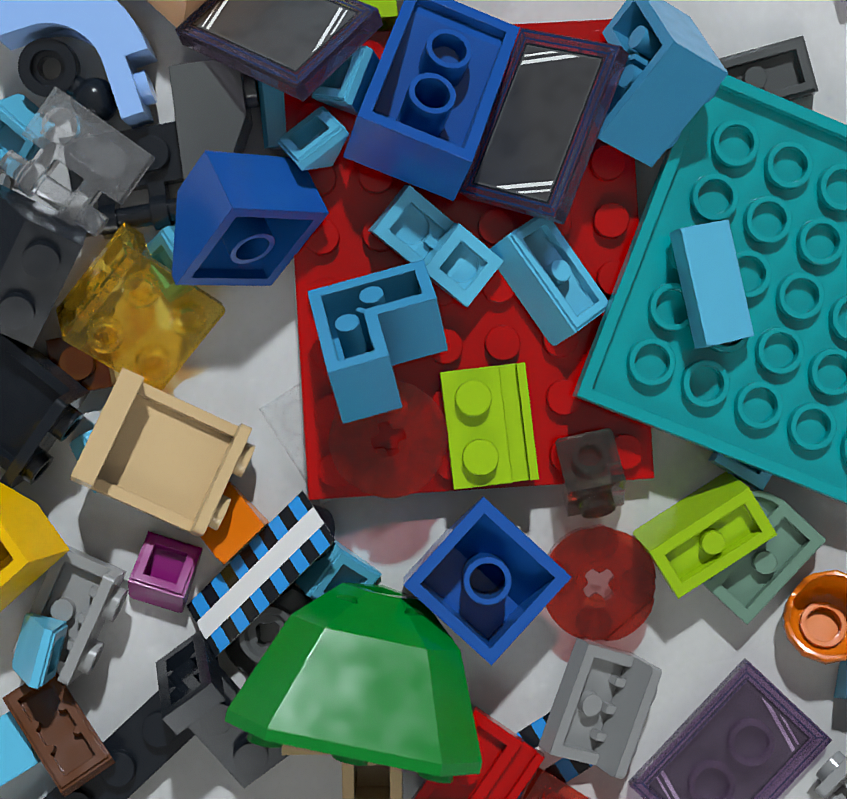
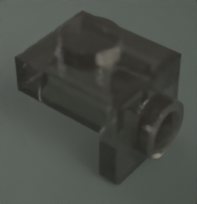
(591, 473)

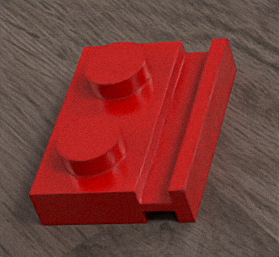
(505, 768)

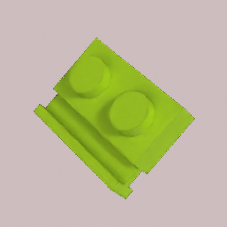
(489, 425)

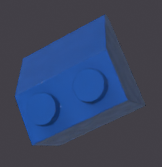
(242, 219)
(485, 579)

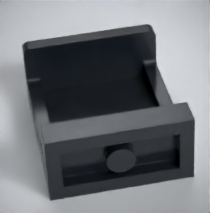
(35, 410)

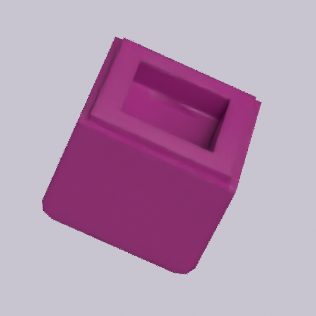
(164, 572)

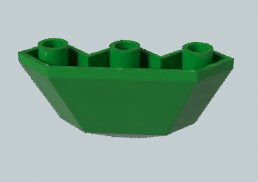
(366, 682)

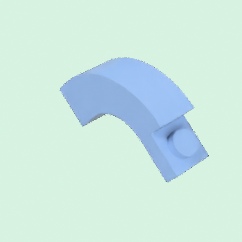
(101, 25)

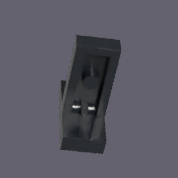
(197, 696)

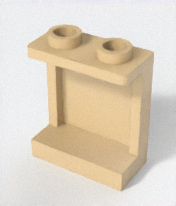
(163, 456)

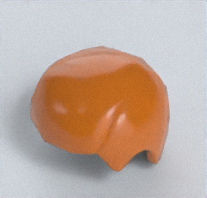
(818, 617)

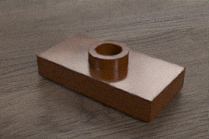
(59, 733)

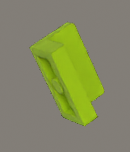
(705, 533)

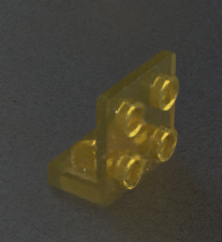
(134, 313)

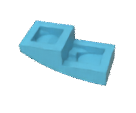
(450, 252)

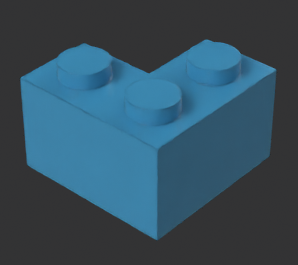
(663, 81)
(369, 328)

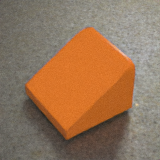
(237, 527)

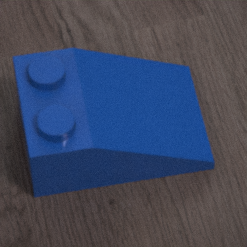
(432, 94)

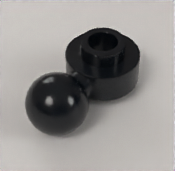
(91, 93)

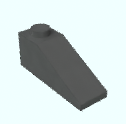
(211, 109)

